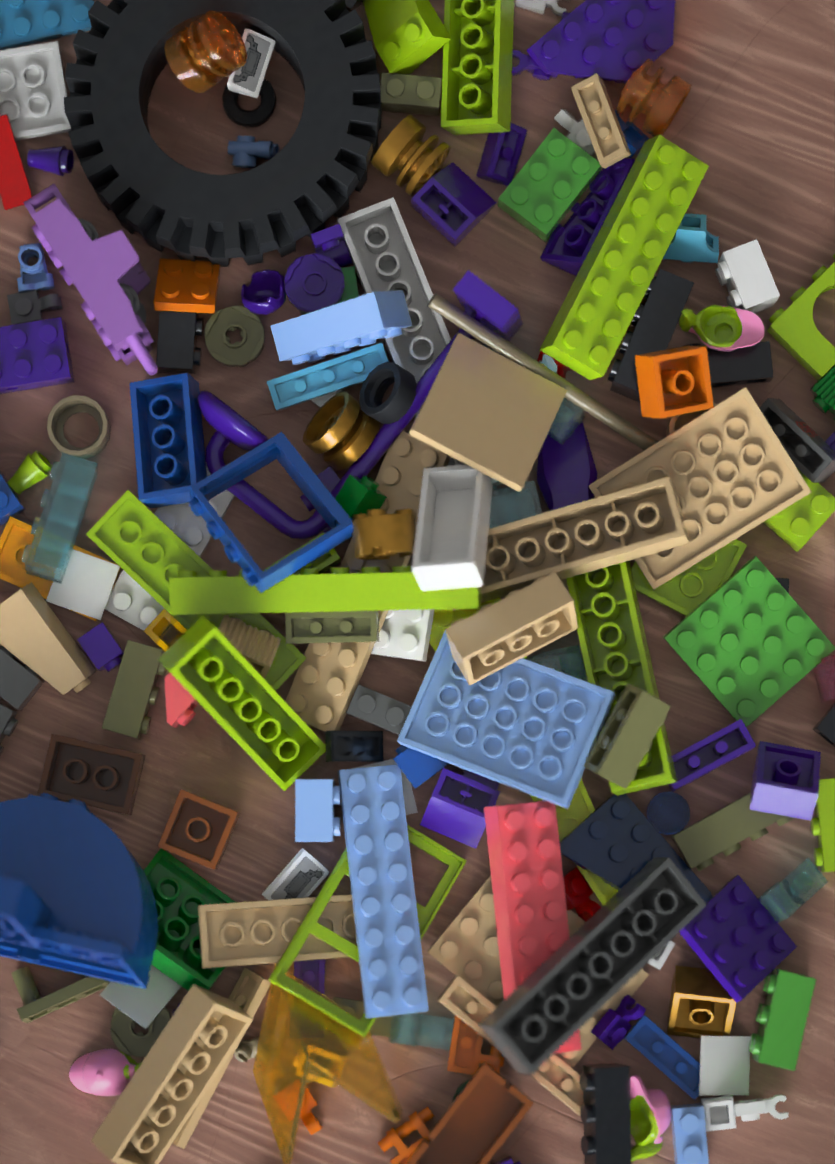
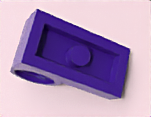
(332, 244)

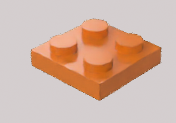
(186, 286)

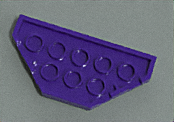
(606, 39)

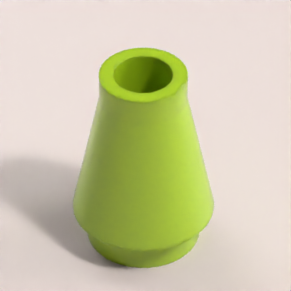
(31, 471)

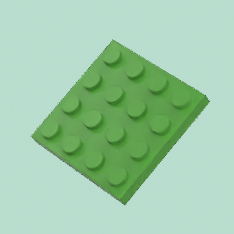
(749, 642)

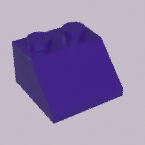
(785, 780)

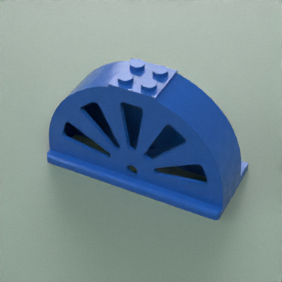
(73, 893)

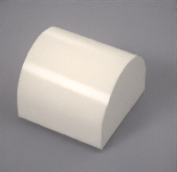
(719, 1113)

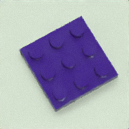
(737, 939)

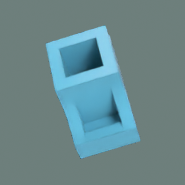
(693, 241)

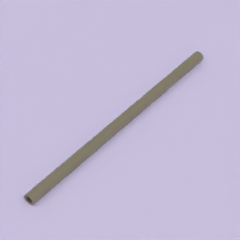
(518, 356)

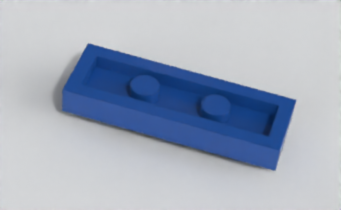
(666, 1055)

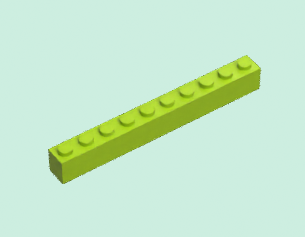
(314, 593)

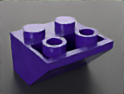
(452, 203)
(458, 808)

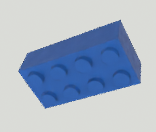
(167, 439)

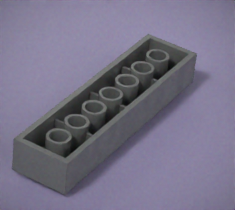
(592, 965)

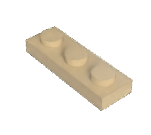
(600, 121)

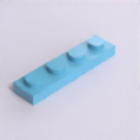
(325, 377)

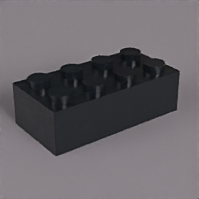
(653, 330)

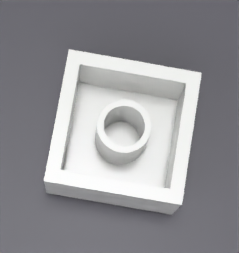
(747, 278)

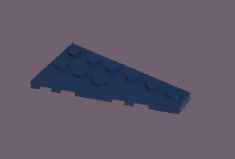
(619, 843)

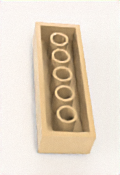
(172, 1078)

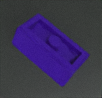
(501, 155)

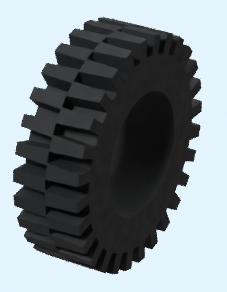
(243, 210)

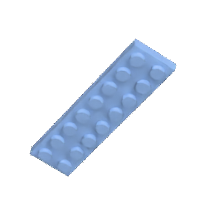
(382, 891)

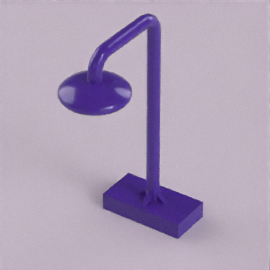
(479, 302)

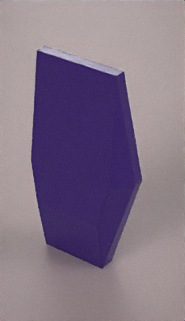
(566, 470)

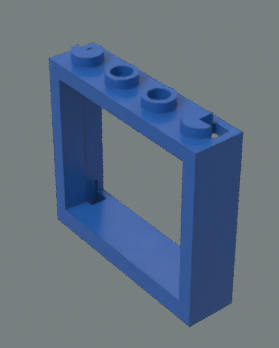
(312, 487)

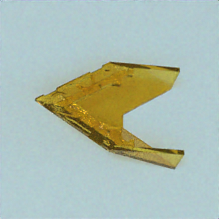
(305, 1045)

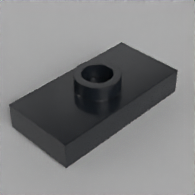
(354, 746)

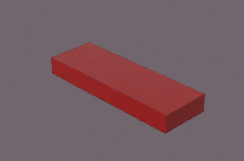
(13, 178)

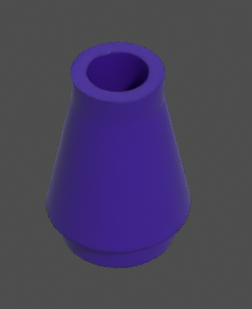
(53, 160)

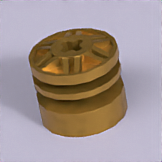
(409, 154)

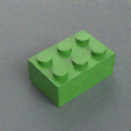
(549, 184)
(782, 1019)

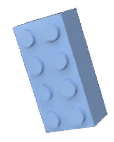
(341, 327)

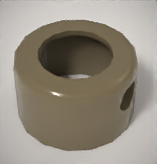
(65, 409)

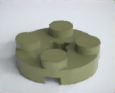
(239, 353)
(136, 1043)

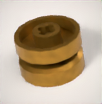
(340, 431)

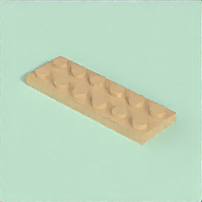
(263, 930)

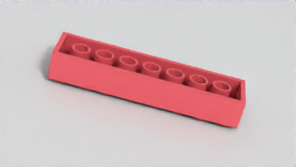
(527, 891)

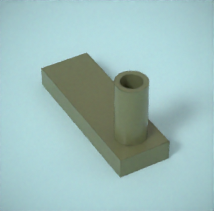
(332, 627)
(37, 1007)

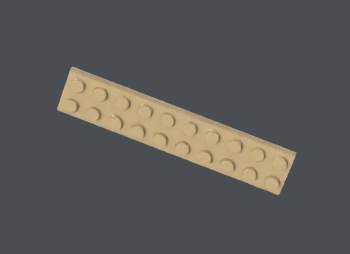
(333, 670)

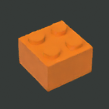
(674, 381)

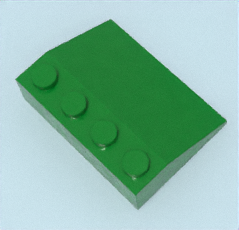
(177, 898)

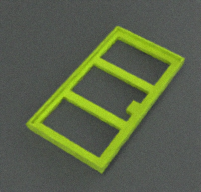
(311, 926)

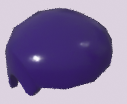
(264, 293)

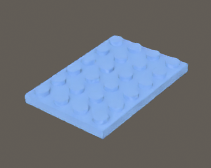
(513, 726)

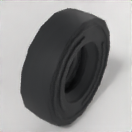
(250, 118)

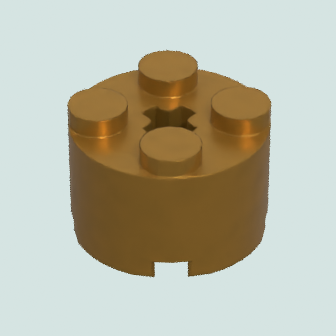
(384, 535)

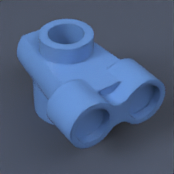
(246, 151)
(35, 276)

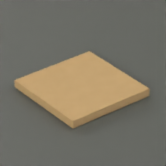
(488, 412)

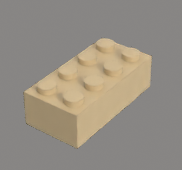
(512, 628)

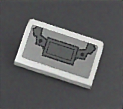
(250, 76)
(297, 879)

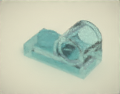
(793, 890)
(422, 1030)

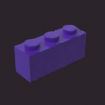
(711, 753)

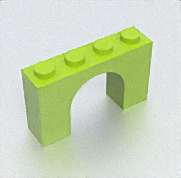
(796, 328)

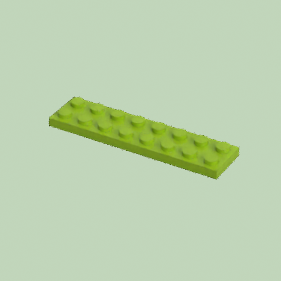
(155, 553)

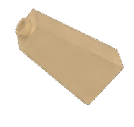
(41, 641)

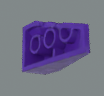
(573, 241)

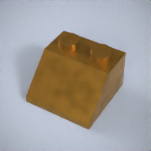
(699, 1004)

